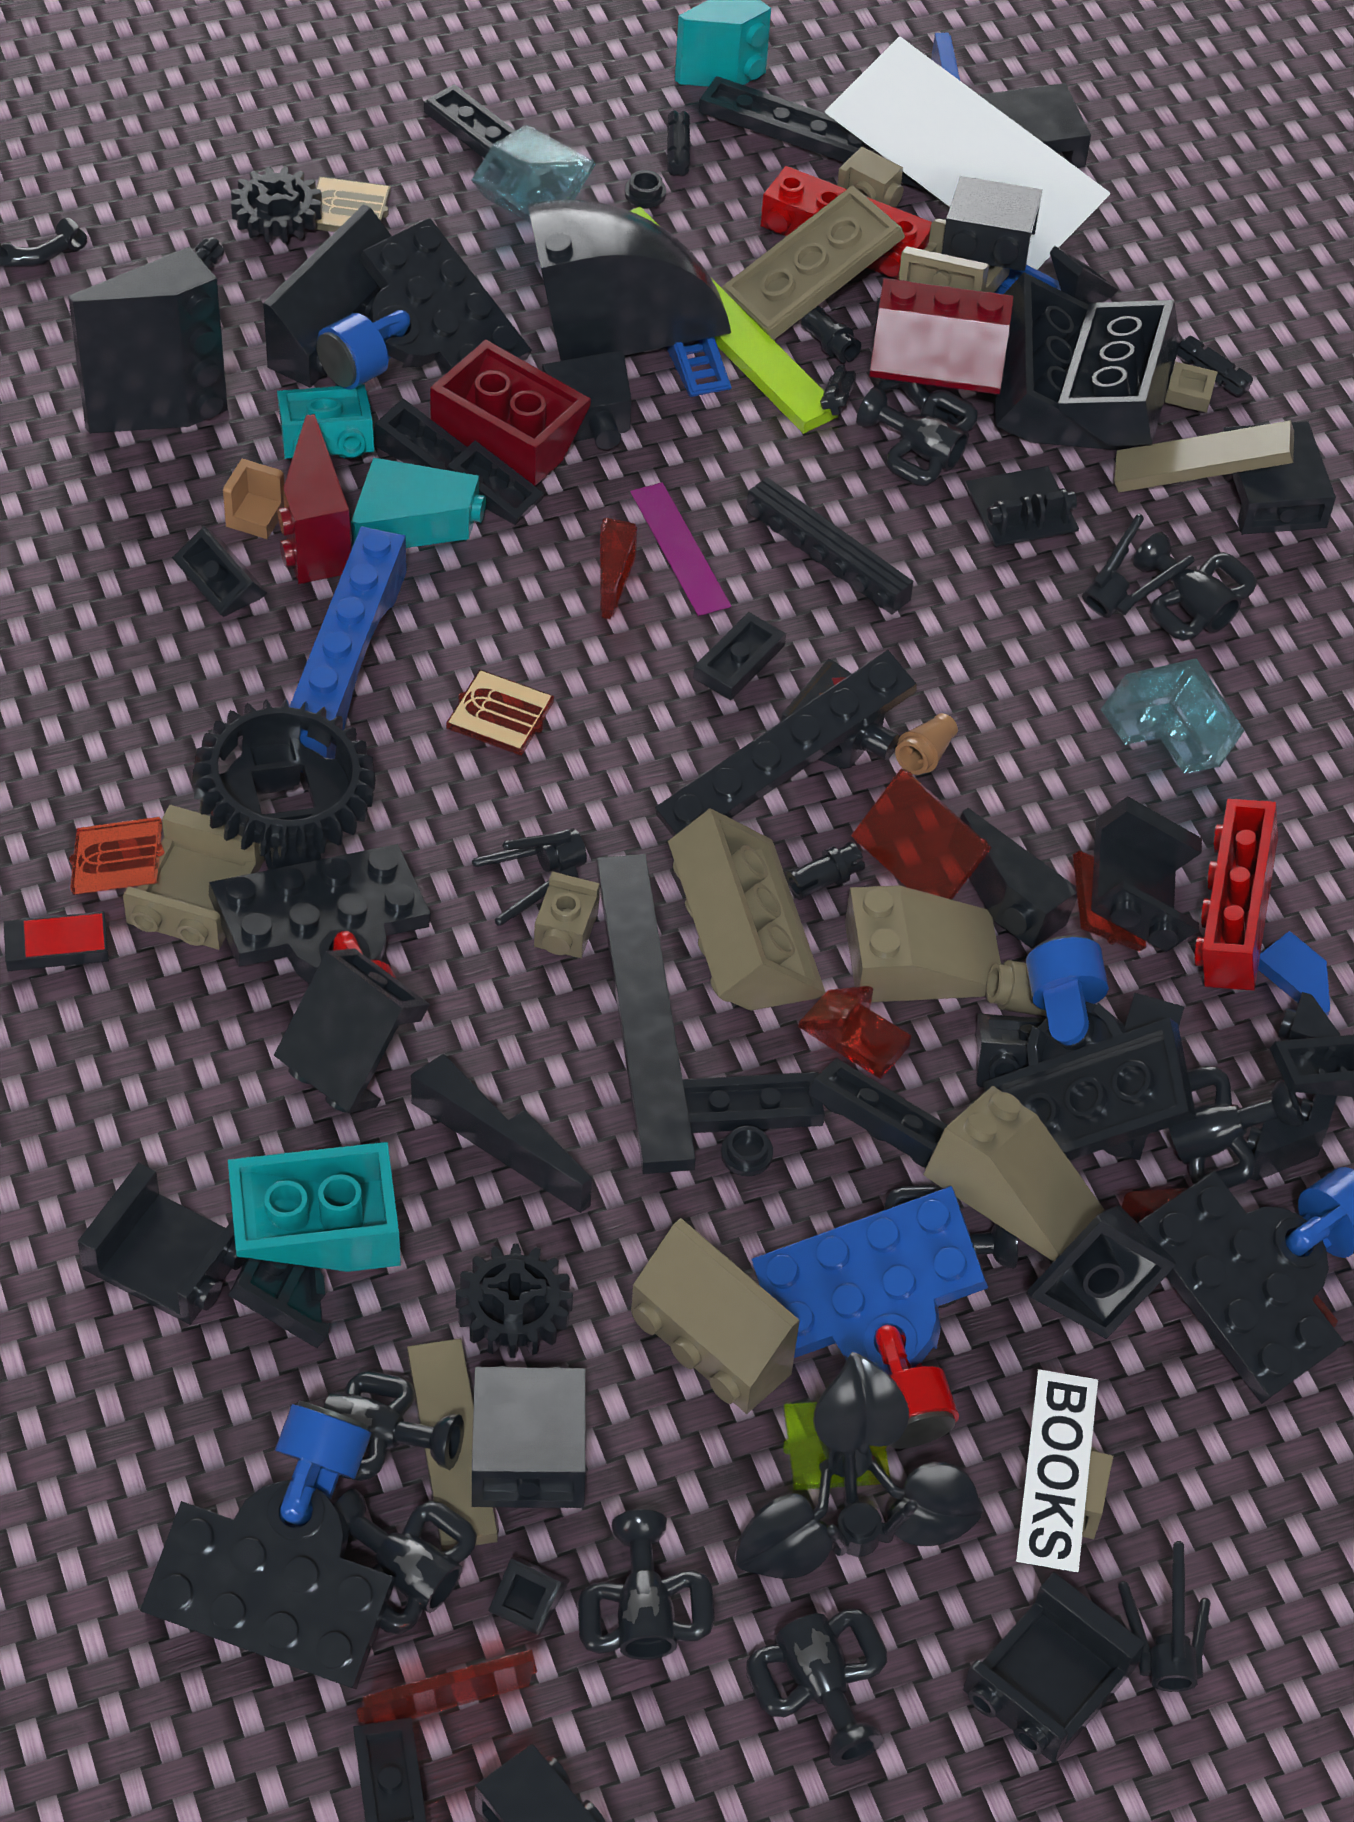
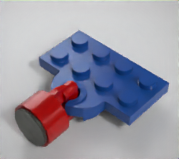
(879, 1295)

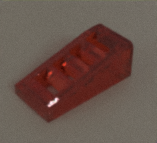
(617, 557)

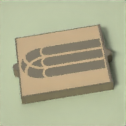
(345, 197)

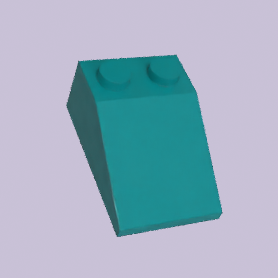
(317, 1208)

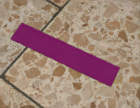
(680, 549)

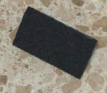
(218, 573)

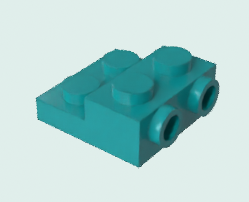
(340, 413)

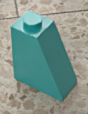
(418, 503)

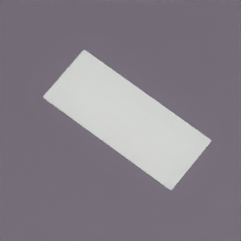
(945, 130)

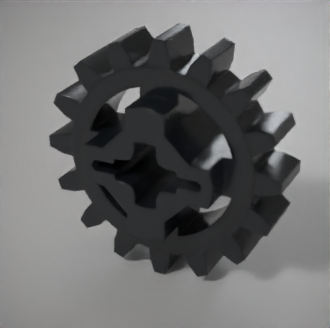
(276, 204)
(488, 1303)

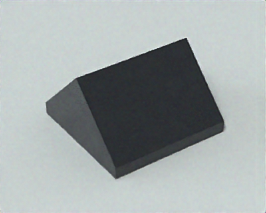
(1104, 1273)

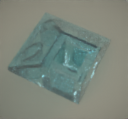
(530, 170)

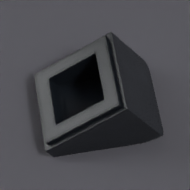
(528, 1595)

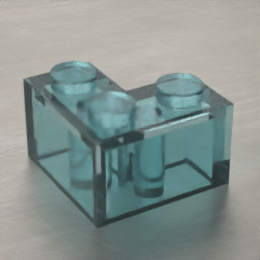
(1180, 709)

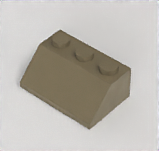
(715, 1318)

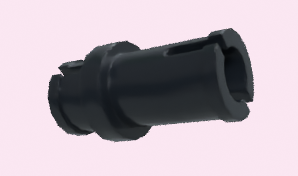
(835, 337)
(830, 868)

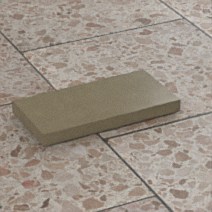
(813, 261)

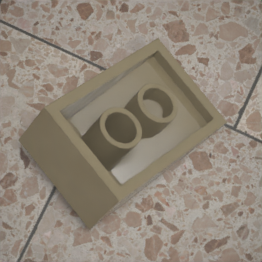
(918, 944)
(1013, 1173)

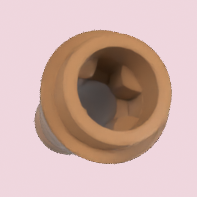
(924, 745)

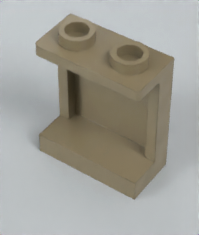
(938, 269)
(192, 859)

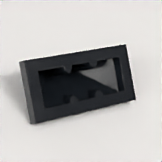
(1080, 279)

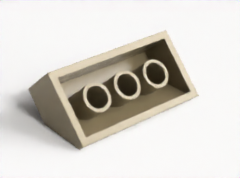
(744, 914)

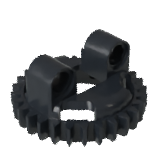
(273, 763)

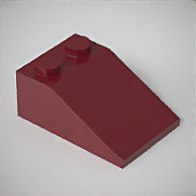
(314, 511)

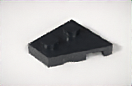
(285, 1296)

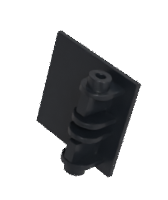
(1023, 506)

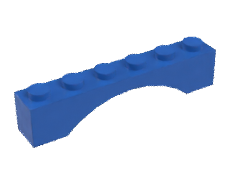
(359, 602)

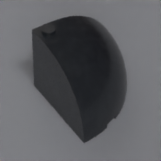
(620, 281)

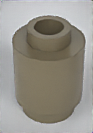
(1010, 988)

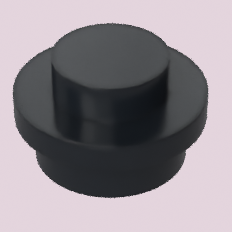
(645, 189)
(747, 1151)

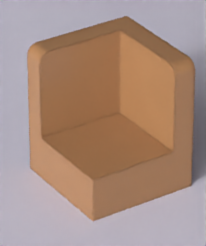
(253, 498)

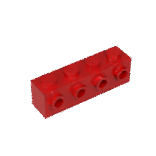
(799, 196)
(1239, 895)

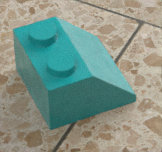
(722, 41)

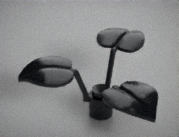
(855, 1412)

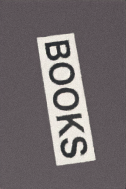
(1057, 1471)

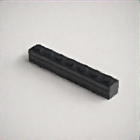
(829, 546)

